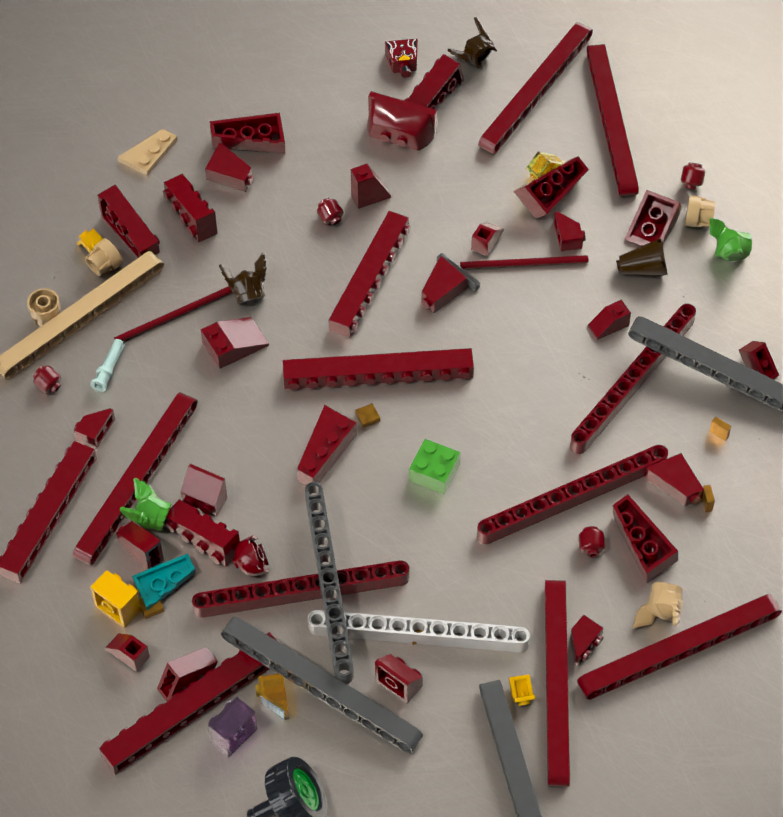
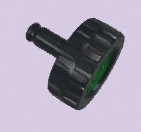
(292, 792)

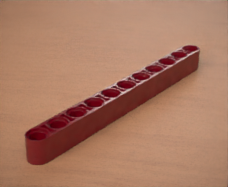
(535, 88)
(612, 120)
(641, 369)
(142, 467)
(566, 500)
(292, 594)
(678, 646)
(557, 684)

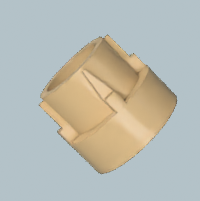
(699, 212)
(104, 258)
(43, 305)

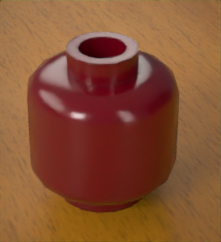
(693, 175)
(330, 211)
(47, 379)
(591, 541)

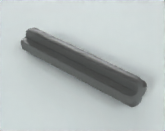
(472, 283)

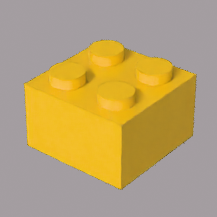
(116, 598)

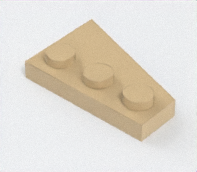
(149, 152)

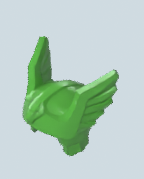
(730, 243)
(150, 509)

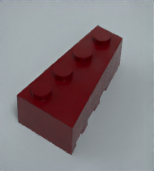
(437, 83)
(250, 133)
(548, 189)
(191, 208)
(126, 222)
(326, 445)
(203, 532)
(645, 540)

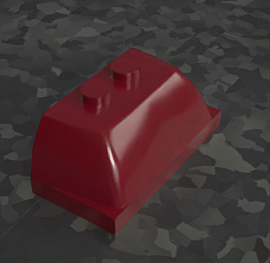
(401, 121)

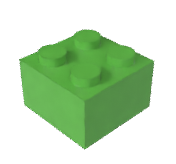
(434, 466)

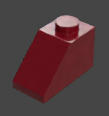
(568, 232)
(610, 319)
(758, 358)
(94, 427)

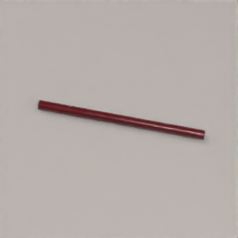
(524, 262)
(174, 314)

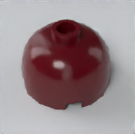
(250, 557)

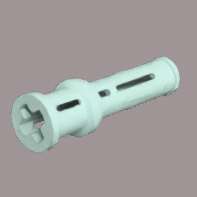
(105, 371)

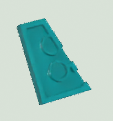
(163, 579)

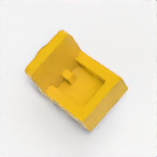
(89, 239)
(521, 689)

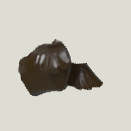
(476, 48)
(247, 284)

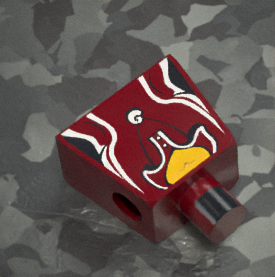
(402, 56)

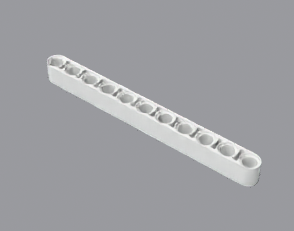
(428, 636)

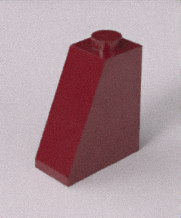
(228, 169)
(367, 187)
(442, 285)
(676, 480)
(141, 544)
(184, 670)

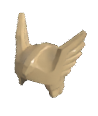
(664, 602)

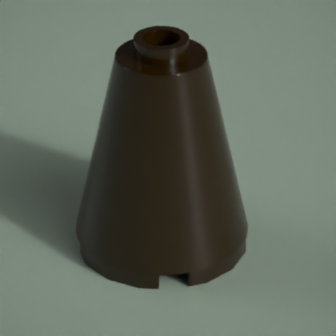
(644, 260)

